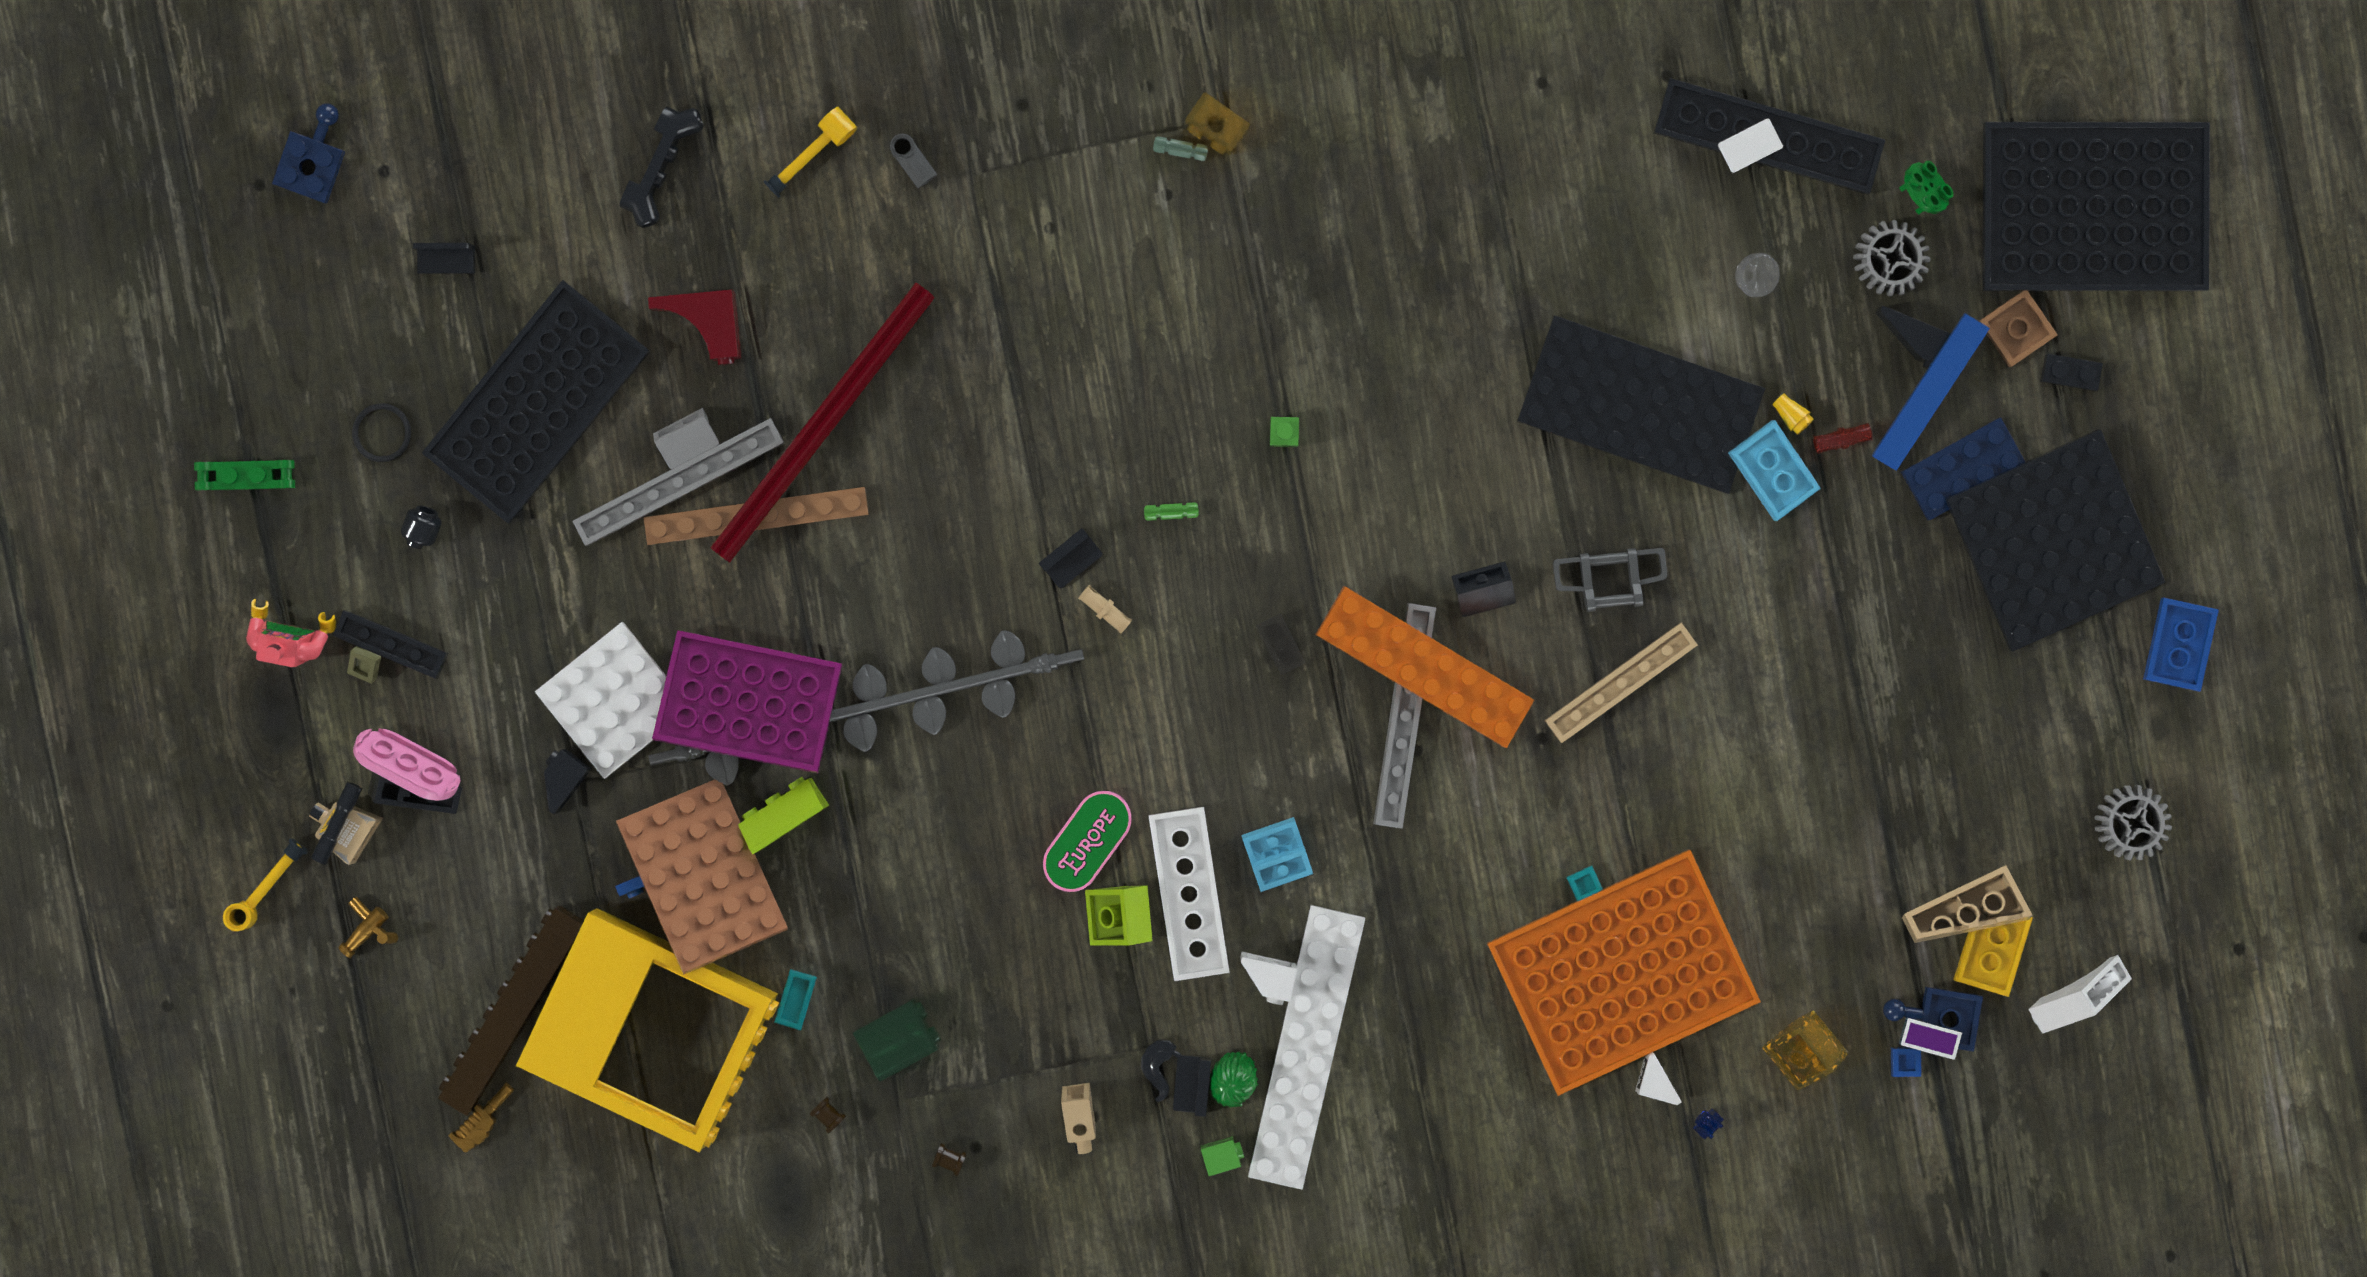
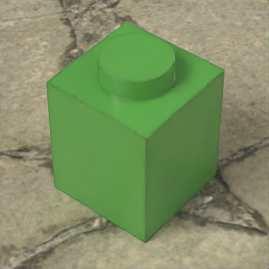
(1284, 431)
(1222, 1155)

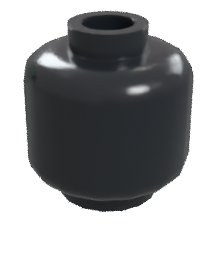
(421, 527)

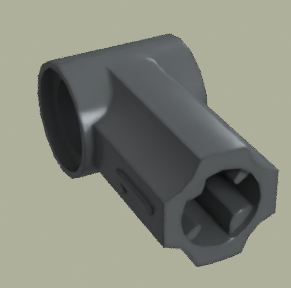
(913, 162)

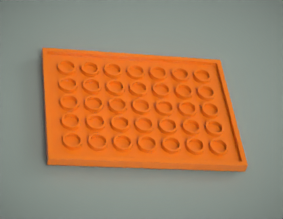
(1623, 972)

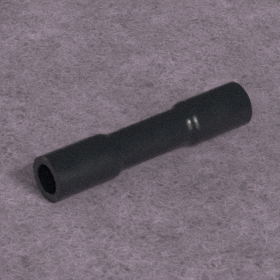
(329, 839)

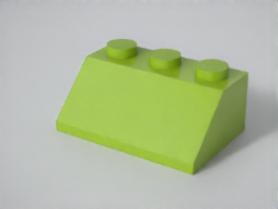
(781, 814)

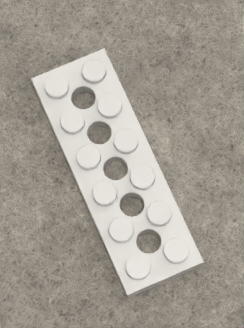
(1176, 909)

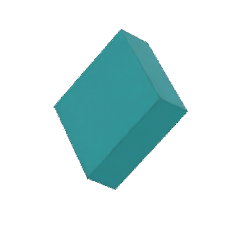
(1584, 883)

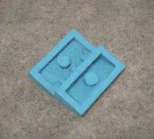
(1277, 854)

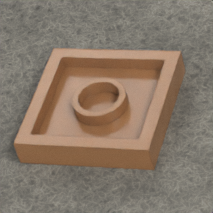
(2018, 328)

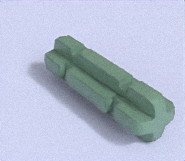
(1180, 148)

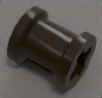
(827, 1115)
(949, 1159)

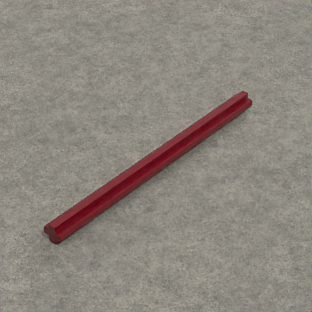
(822, 422)

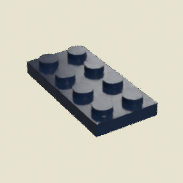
(1962, 465)

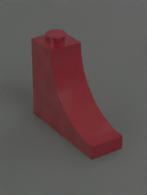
(714, 317)

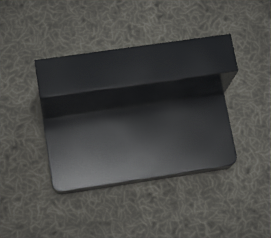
(445, 258)
(1071, 558)
(1484, 589)
(1192, 1084)

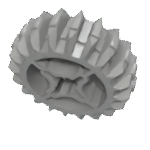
(1902, 261)
(2127, 833)

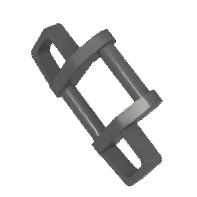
(1628, 557)

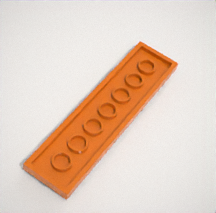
(1424, 667)

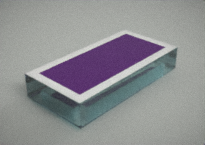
(1930, 1038)

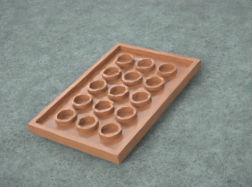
(701, 876)

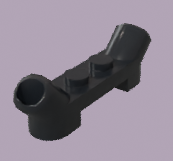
(639, 198)

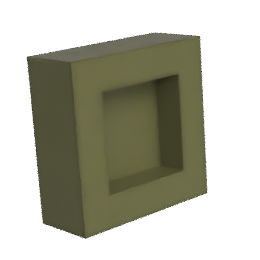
(364, 664)

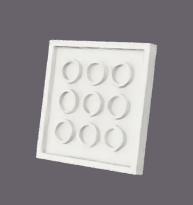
(608, 699)

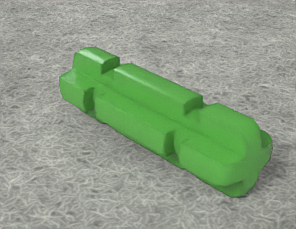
(1171, 511)

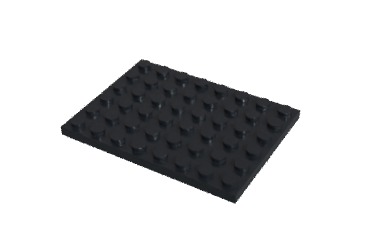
(2096, 206)

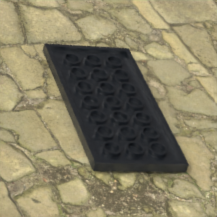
(536, 402)
(1640, 404)

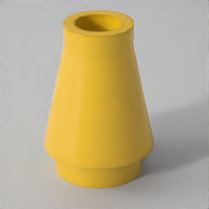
(1793, 414)

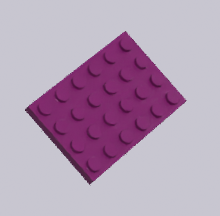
(747, 701)

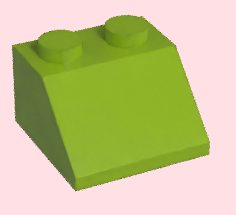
(1118, 915)

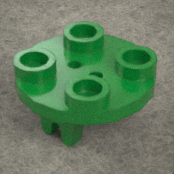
(1927, 188)

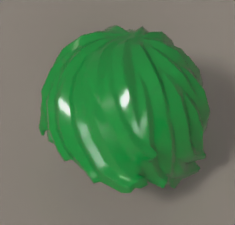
(1233, 1079)

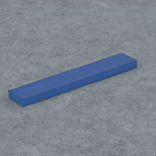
(1930, 391)

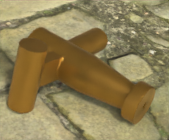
(371, 924)

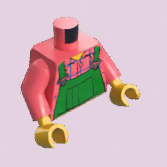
(286, 643)

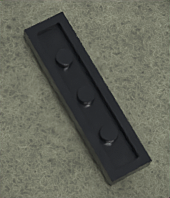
(390, 644)

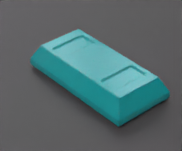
(795, 999)

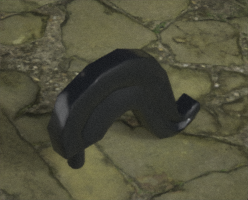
(1151, 1060)

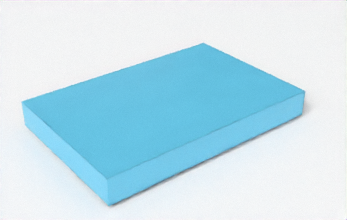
(1774, 470)

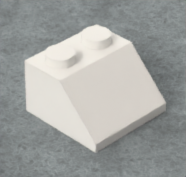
(1271, 976)

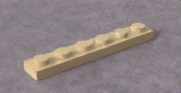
(1621, 682)

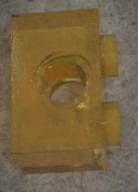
(1209, 109)

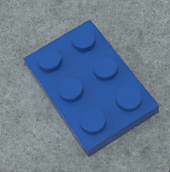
(2180, 644)

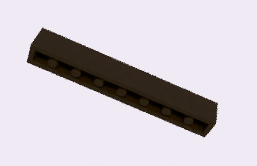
(512, 1011)

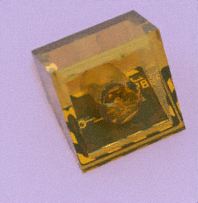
(1806, 1050)

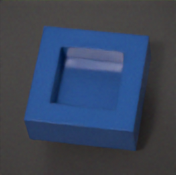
(631, 888)
(1905, 1062)

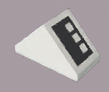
(1655, 1083)

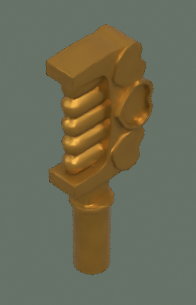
(479, 1124)

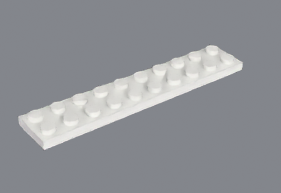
(1306, 1047)

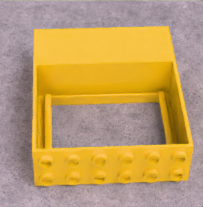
(593, 1005)

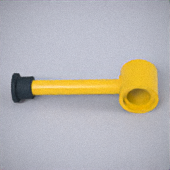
(835, 127)
(292, 853)

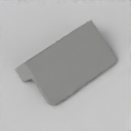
(685, 439)

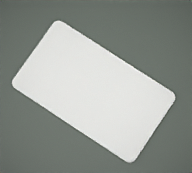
(1750, 145)

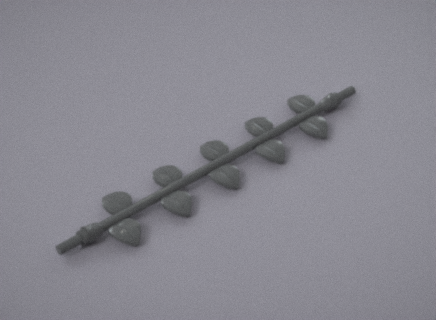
(927, 712)

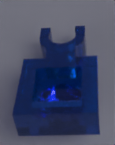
(1708, 1123)

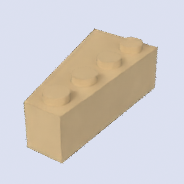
(1972, 907)

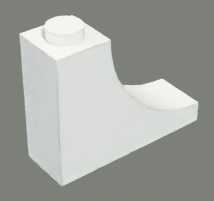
(2081, 998)

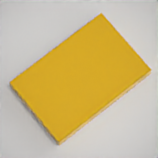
(1993, 957)

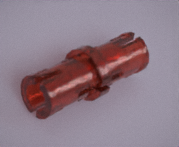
(1842, 438)

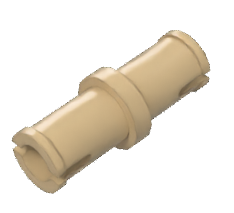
(1105, 609)

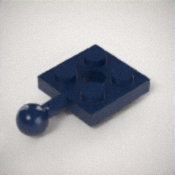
(302, 148)
(1935, 1005)

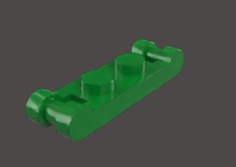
(244, 475)

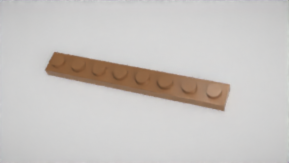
(784, 513)

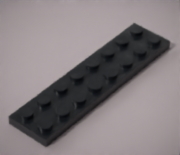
(1808, 148)

